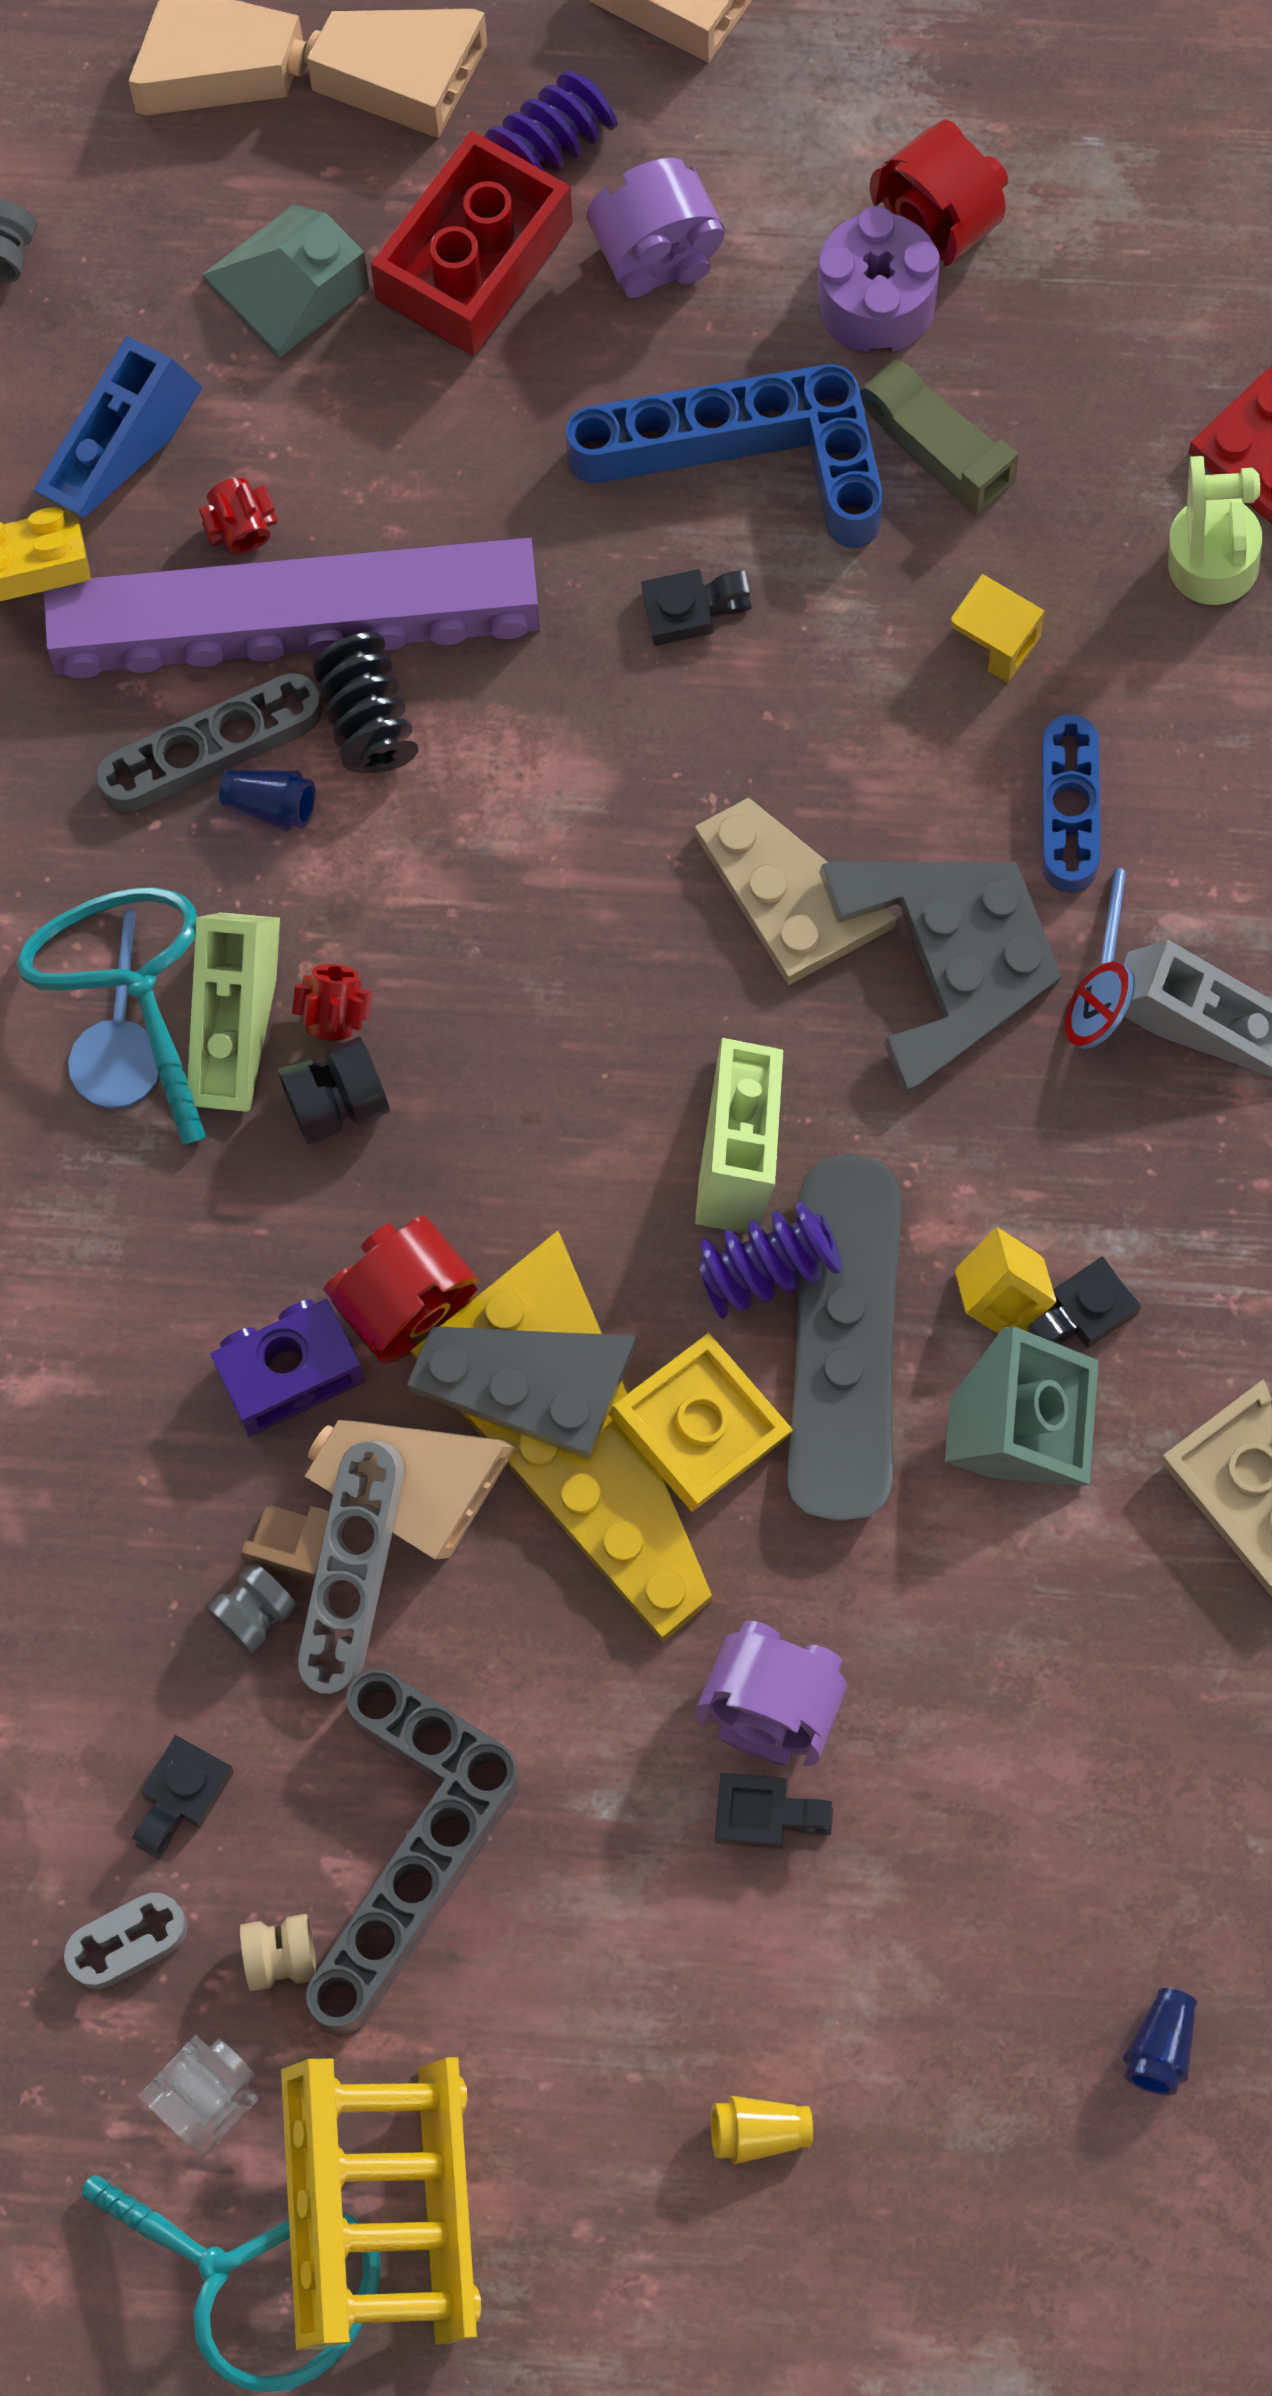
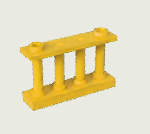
(324, 2238)

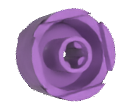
(656, 227)
(878, 281)
(772, 1695)

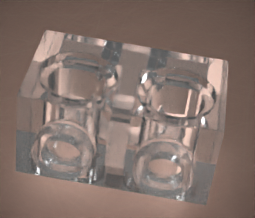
(201, 2093)

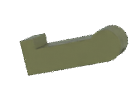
(939, 437)

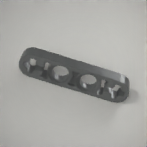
(214, 751)

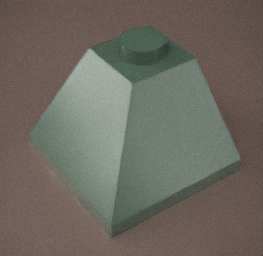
(291, 277)
(1025, 1412)

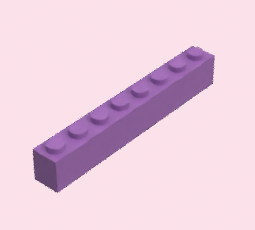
(291, 607)

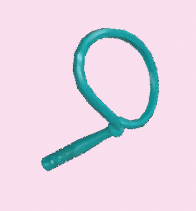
(137, 983)
(214, 2269)

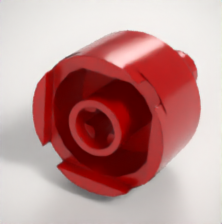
(943, 189)
(402, 1287)

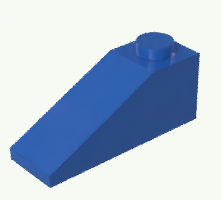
(119, 427)

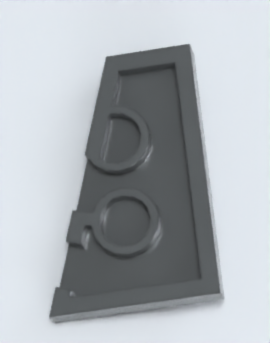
(526, 1381)

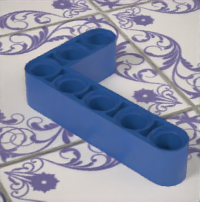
(743, 435)

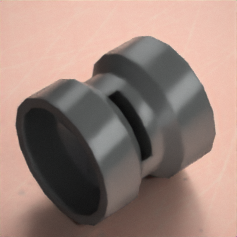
(16, 231)
(252, 1607)

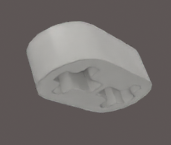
(117, 1927)

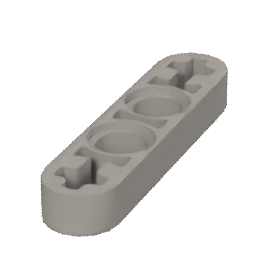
(341, 1563)

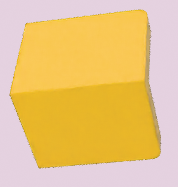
(1001, 624)
(1004, 1283)

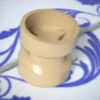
(278, 1952)

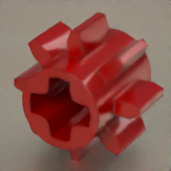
(238, 516)
(332, 1002)

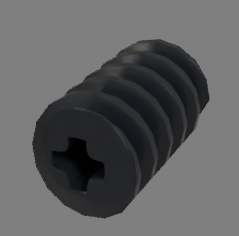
(363, 704)

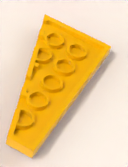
(616, 1499)

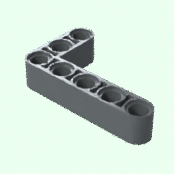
(419, 1850)

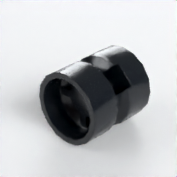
(334, 1090)

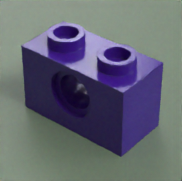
(269, 1398)

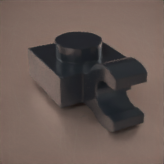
(683, 606)
(1088, 1305)
(182, 1788)
(757, 1811)

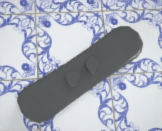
(845, 1345)

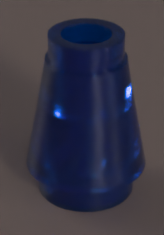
(270, 796)
(1163, 2043)

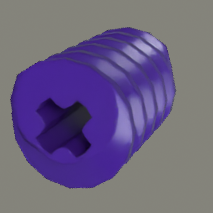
(555, 122)
(768, 1259)

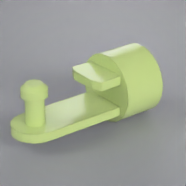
(1216, 537)

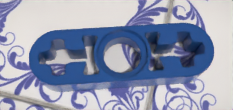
(1088, 785)

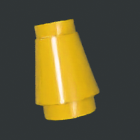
(758, 2128)

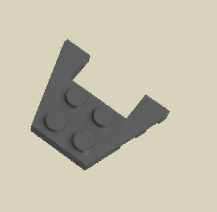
(974, 942)

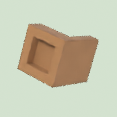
(288, 1543)

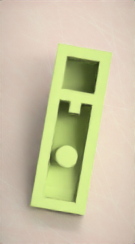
(230, 1006)
(740, 1137)

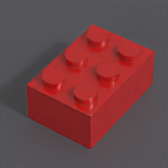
(472, 242)

